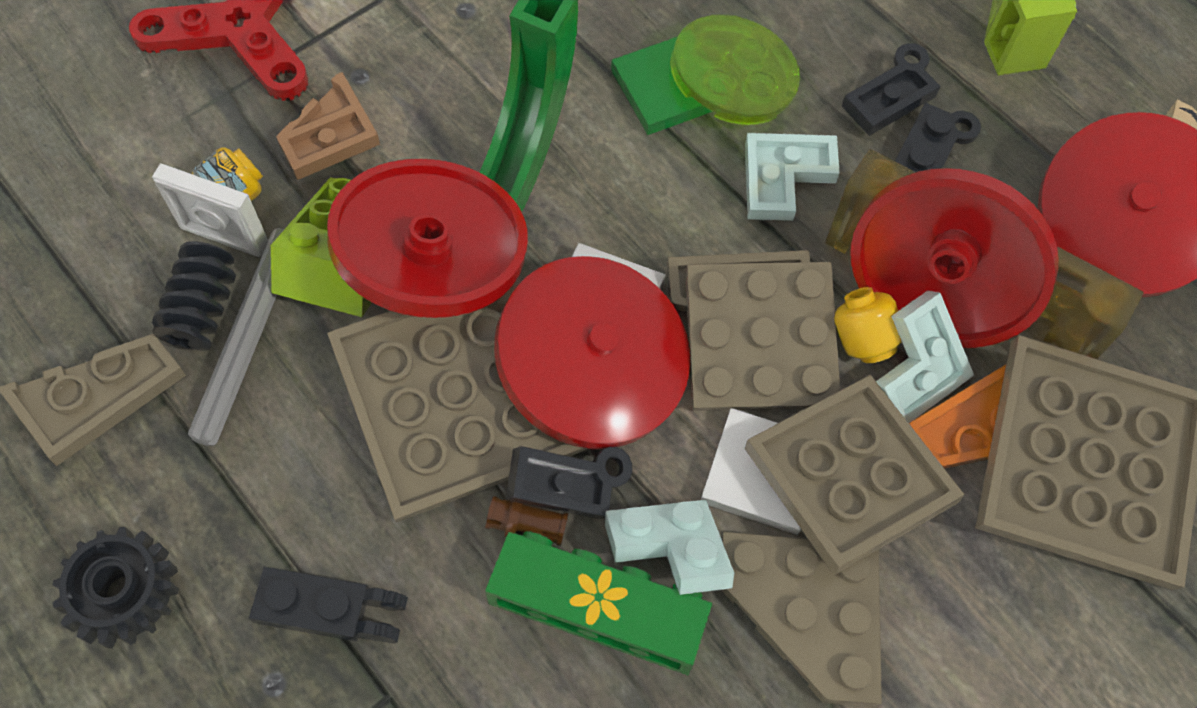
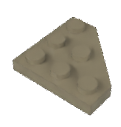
(810, 616)

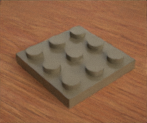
(761, 335)
(853, 473)

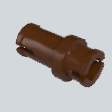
(518, 518)

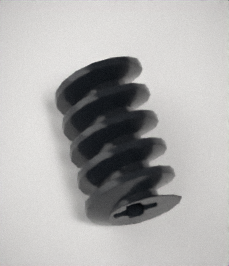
(192, 296)

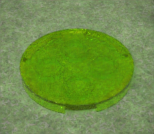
(735, 68)

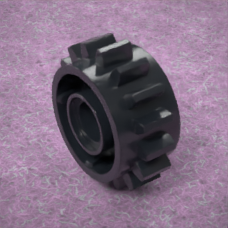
(93, 570)

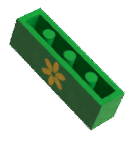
(598, 601)

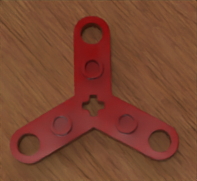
(214, 27)

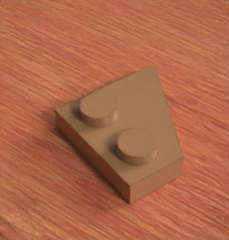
(327, 131)

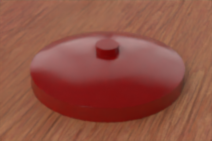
(1128, 199)
(426, 238)
(963, 239)
(592, 352)

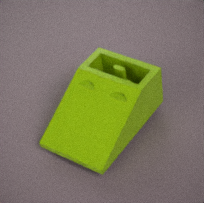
(1026, 33)
(302, 259)

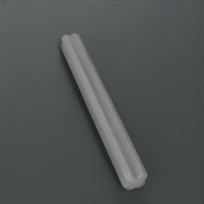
(236, 353)

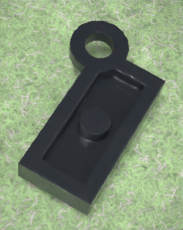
(893, 92)
(935, 136)
(565, 481)

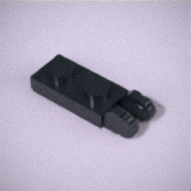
(323, 606)

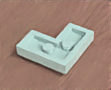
(777, 163)
(935, 357)
(680, 532)

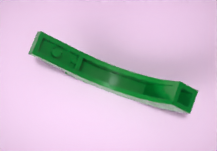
(535, 91)

